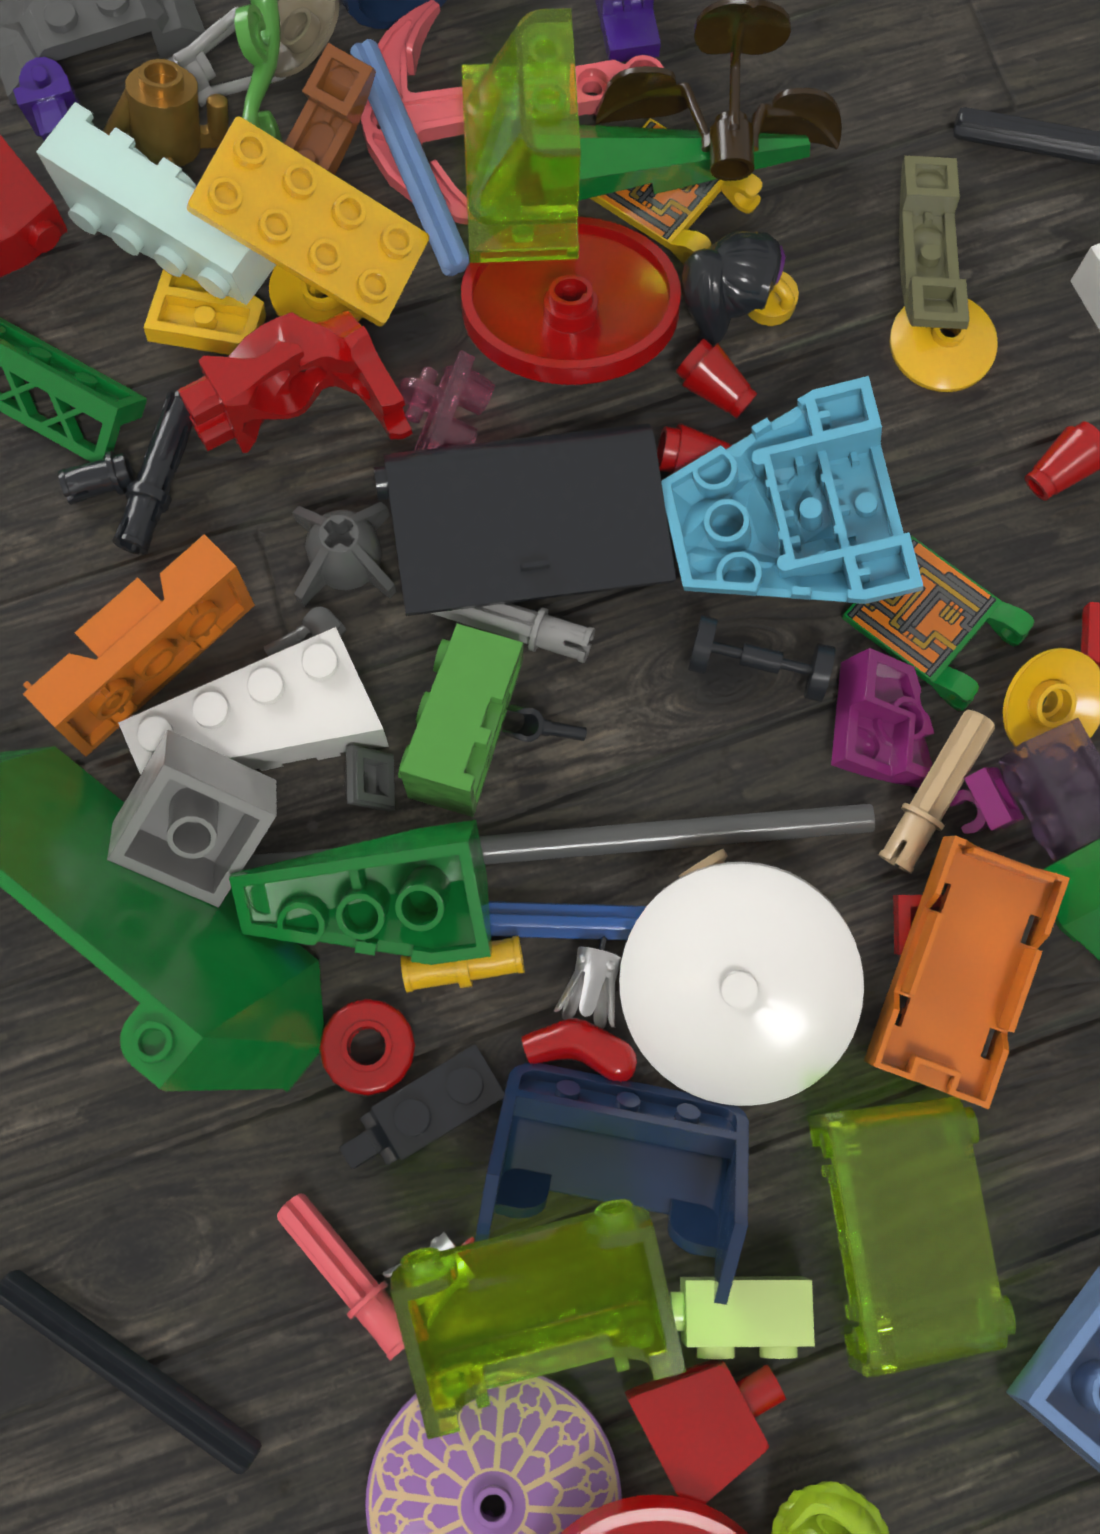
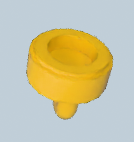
(780, 303)

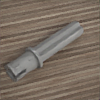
(529, 627)

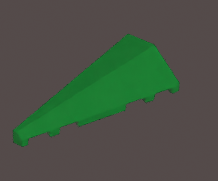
(666, 158)

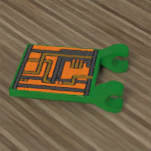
(937, 624)

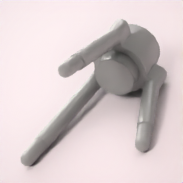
(196, 62)

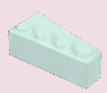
(144, 207)

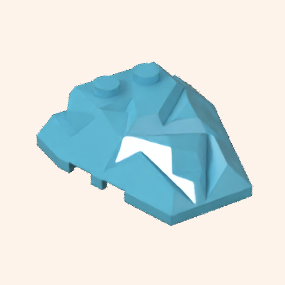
(796, 508)

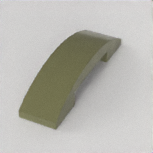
(928, 244)

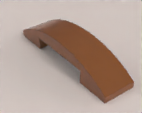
(334, 107)

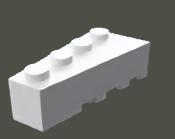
(270, 712)

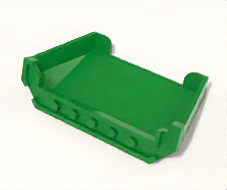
(211, 1000)

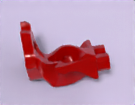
(267, 379)

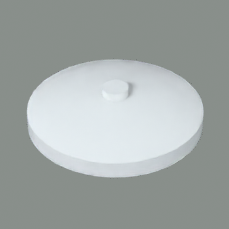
(741, 983)

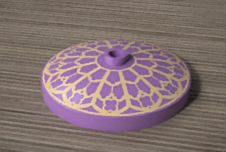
(529, 1447)

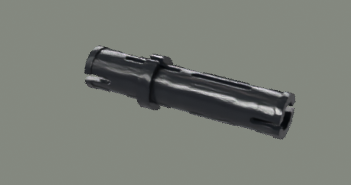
(150, 491)

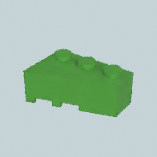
(461, 719)

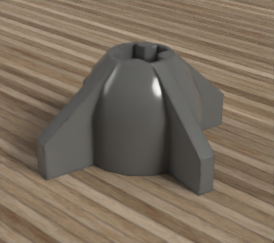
(342, 551)

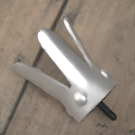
(592, 985)

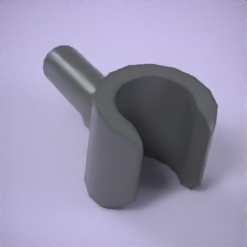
(314, 623)

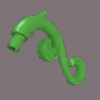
(259, 40)

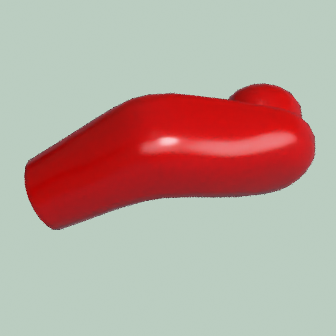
(582, 1042)

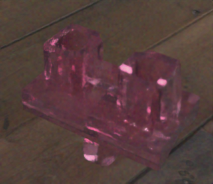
(457, 387)

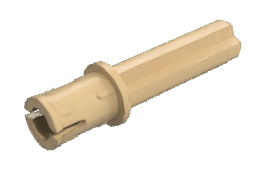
(937, 791)

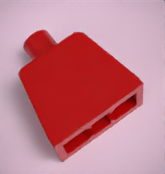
(705, 1424)

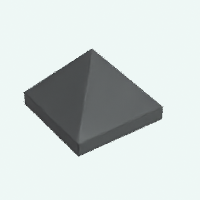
(369, 778)

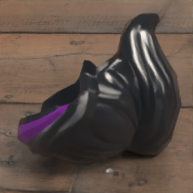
(730, 280)

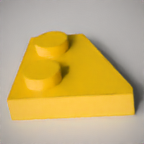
(195, 319)

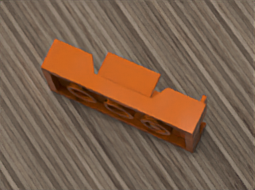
(141, 645)
(965, 971)

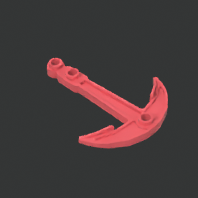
(440, 112)

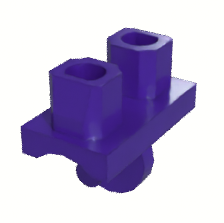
(44, 94)

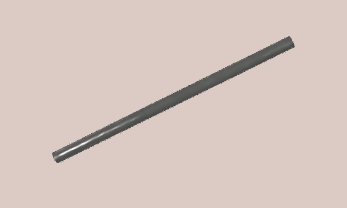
(656, 835)

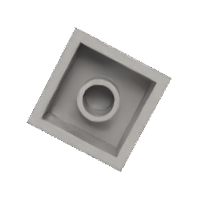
(192, 819)

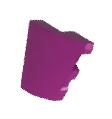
(881, 720)

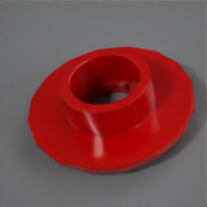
(337, 1041)

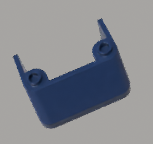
(623, 1142)

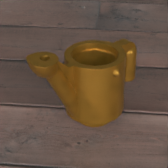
(163, 113)

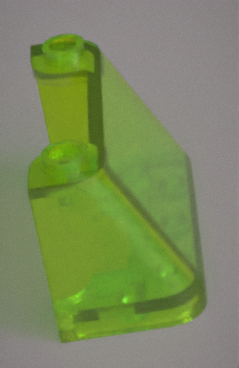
(912, 1235)
(533, 1308)

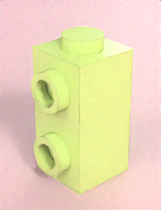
(759, 1313)

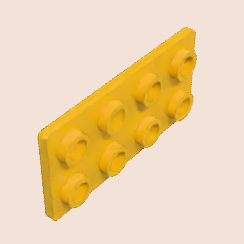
(308, 221)

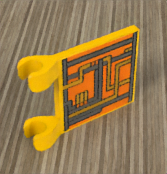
(672, 212)

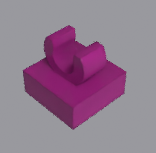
(993, 801)

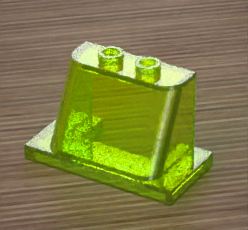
(524, 145)

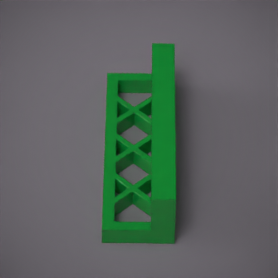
(67, 384)

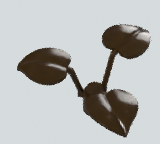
(722, 29)

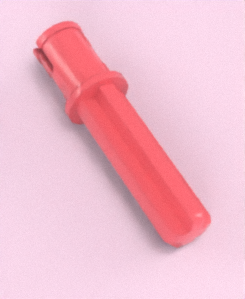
(344, 1272)

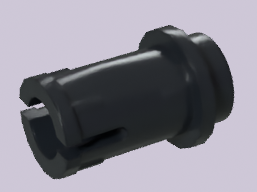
(96, 477)

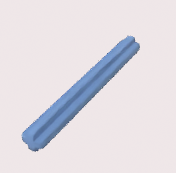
(413, 163)

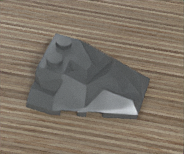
(76, 26)

